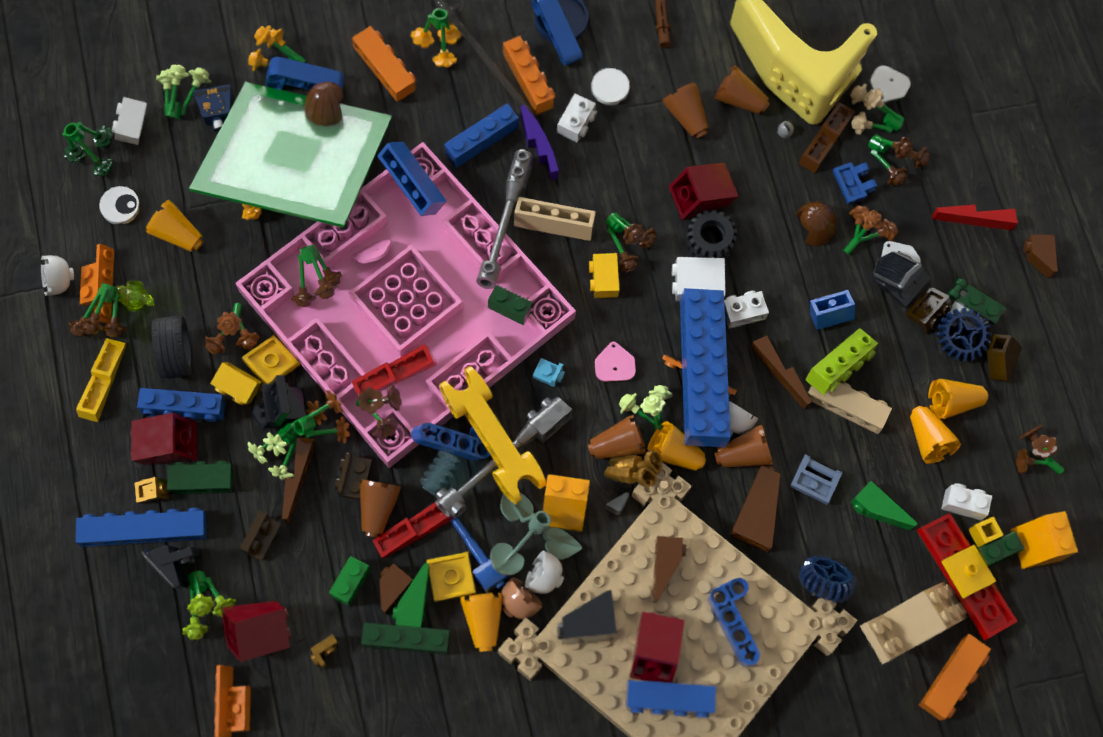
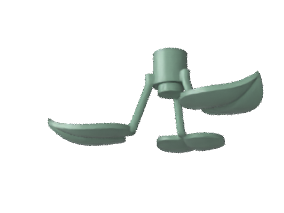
(559, 543)

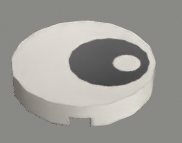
(119, 205)

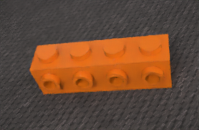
(384, 64)
(528, 75)
(954, 678)

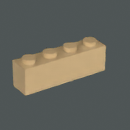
(554, 218)
(854, 406)

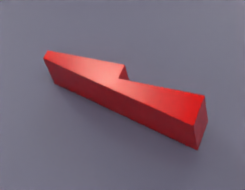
(968, 215)
(396, 371)
(410, 530)

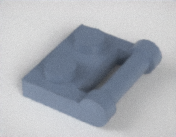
(814, 485)

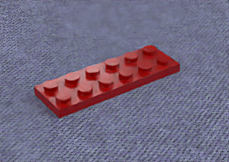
(985, 606)

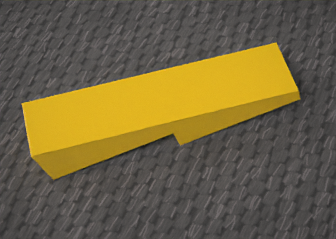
(102, 377)

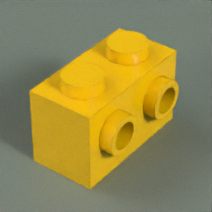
(605, 275)
(236, 383)

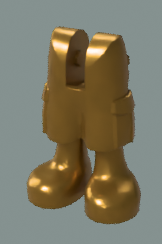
(634, 469)

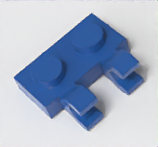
(850, 184)

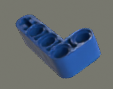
(558, 30)
(299, 74)
(451, 442)
(738, 624)

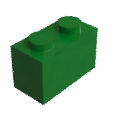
(349, 581)

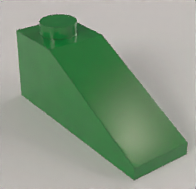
(878, 506)
(412, 604)

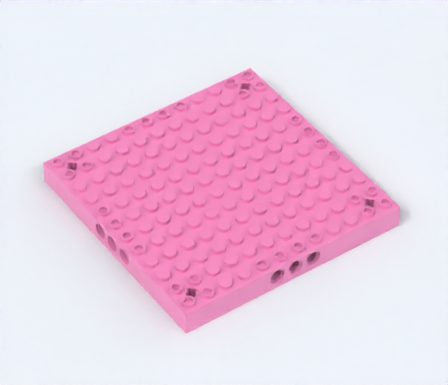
(405, 300)

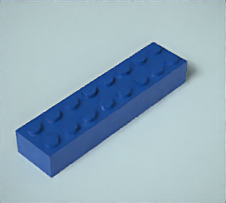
(704, 368)

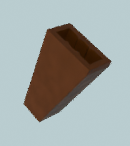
(758, 513)

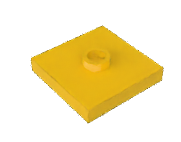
(270, 359)
(968, 571)
(451, 577)

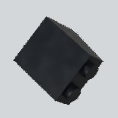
(589, 622)

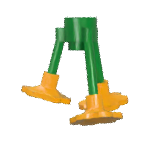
(447, 34)

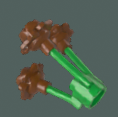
(902, 149)
(633, 235)
(328, 283)
(91, 325)

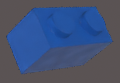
(832, 309)

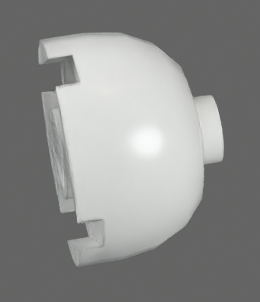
(55, 275)
(740, 420)
(545, 574)

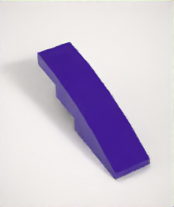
(536, 138)

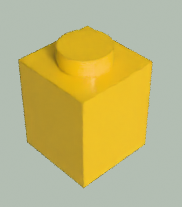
(985, 531)

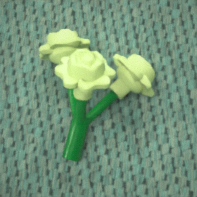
(651, 404)

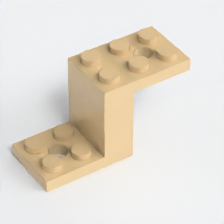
(914, 621)

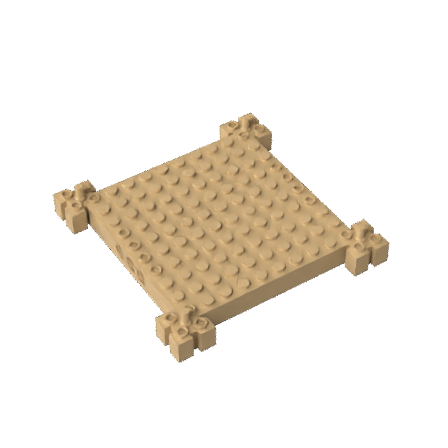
(601, 669)

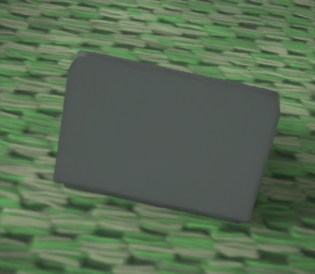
(617, 505)

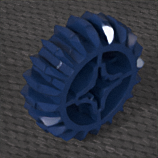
(966, 342)
(827, 579)

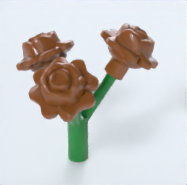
(872, 220)
(231, 324)

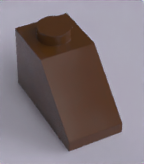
(1041, 253)
(392, 586)

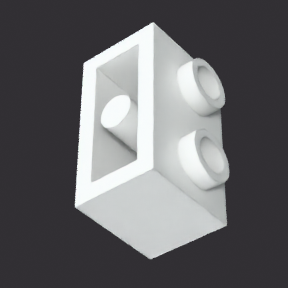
(576, 117)
(130, 120)
(745, 309)
(966, 501)

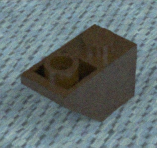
(1002, 357)

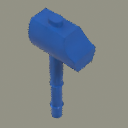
(485, 574)

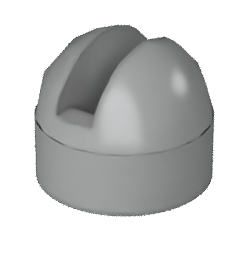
(783, 131)

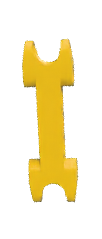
(510, 463)

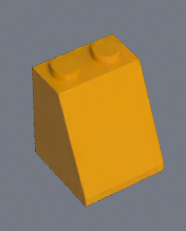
(566, 502)
(1045, 540)

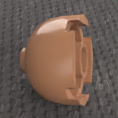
(519, 600)

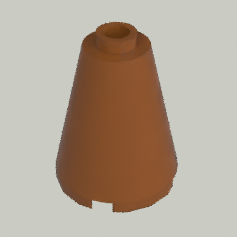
(741, 92)
(688, 109)
(618, 440)
(745, 450)
(376, 505)

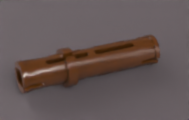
(664, 38)

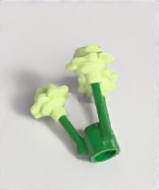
(172, 77)

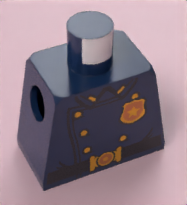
(215, 105)

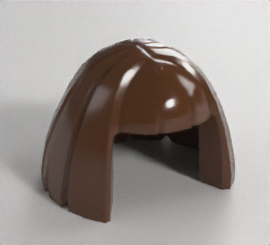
(323, 104)
(819, 221)

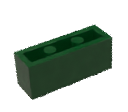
(200, 478)

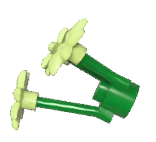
(276, 443)

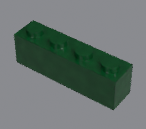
(405, 638)

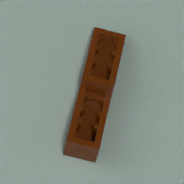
(826, 137)
(788, 378)
(293, 486)

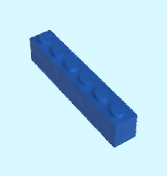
(141, 528)

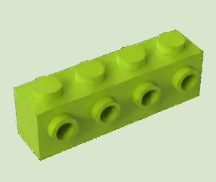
(841, 362)

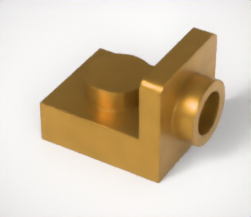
(151, 490)
(325, 647)

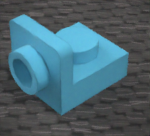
(549, 372)

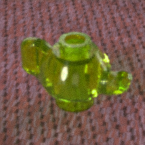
(134, 296)

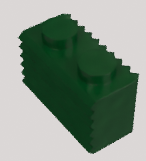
(510, 305)
(1001, 549)

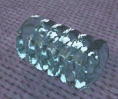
(439, 472)

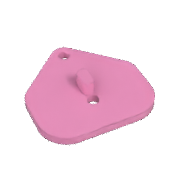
(372, 252)
(614, 358)

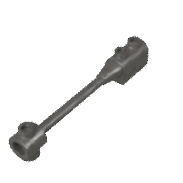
(515, 187)
(540, 425)

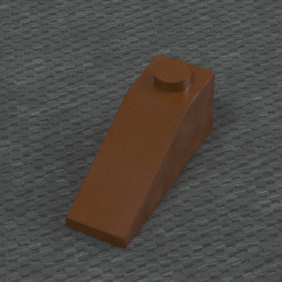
(667, 558)

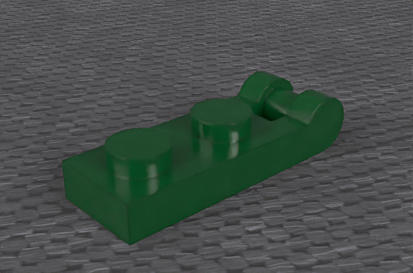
(977, 301)

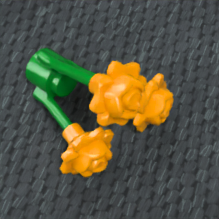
(272, 38)

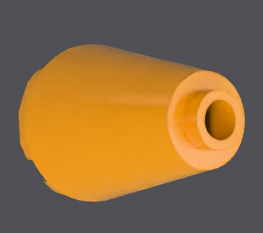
(174, 228)
(955, 397)
(932, 435)
(672, 448)
(483, 618)

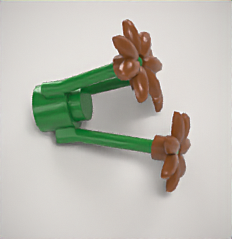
(307, 423)

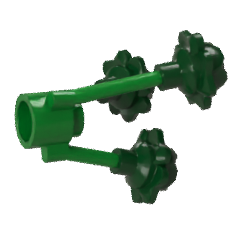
(76, 152)

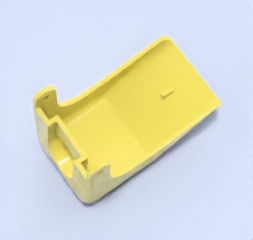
(792, 70)

